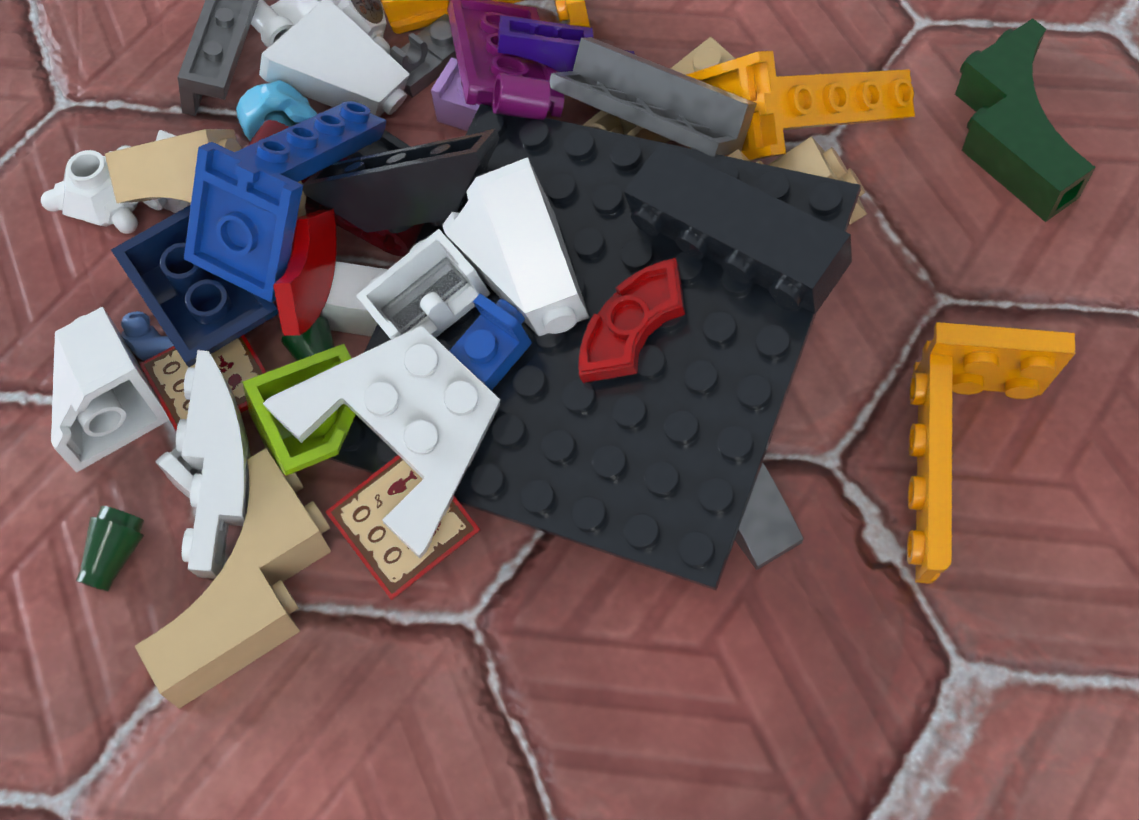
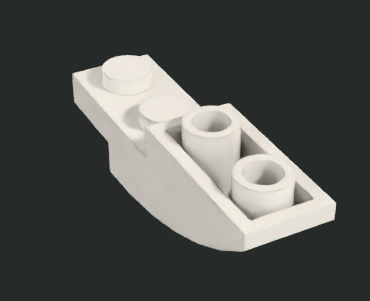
(218, 445)

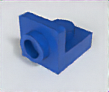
(492, 341)

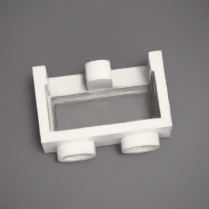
(424, 288)

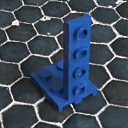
(251, 197)

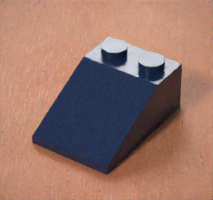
(187, 301)

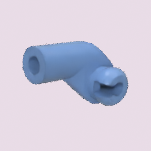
(142, 337)

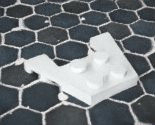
(418, 404)

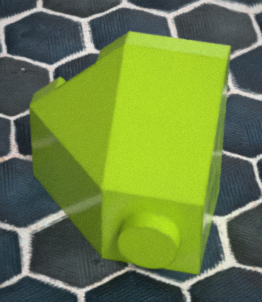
(281, 444)

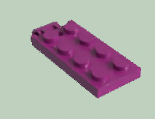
(497, 79)

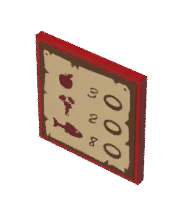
(168, 370)
(382, 552)

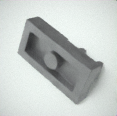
(426, 54)

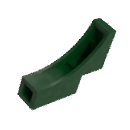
(1010, 130)

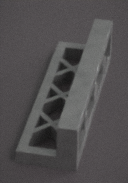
(214, 51)
(656, 98)

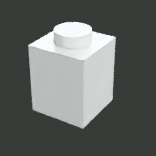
(342, 307)

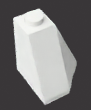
(335, 62)
(518, 247)
(98, 392)

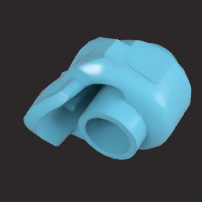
(272, 102)

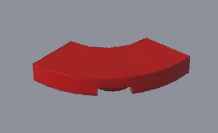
(309, 274)
(627, 319)

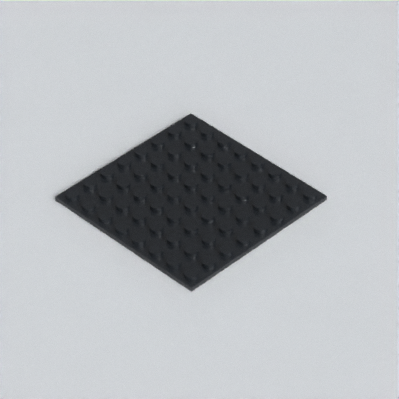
(648, 458)

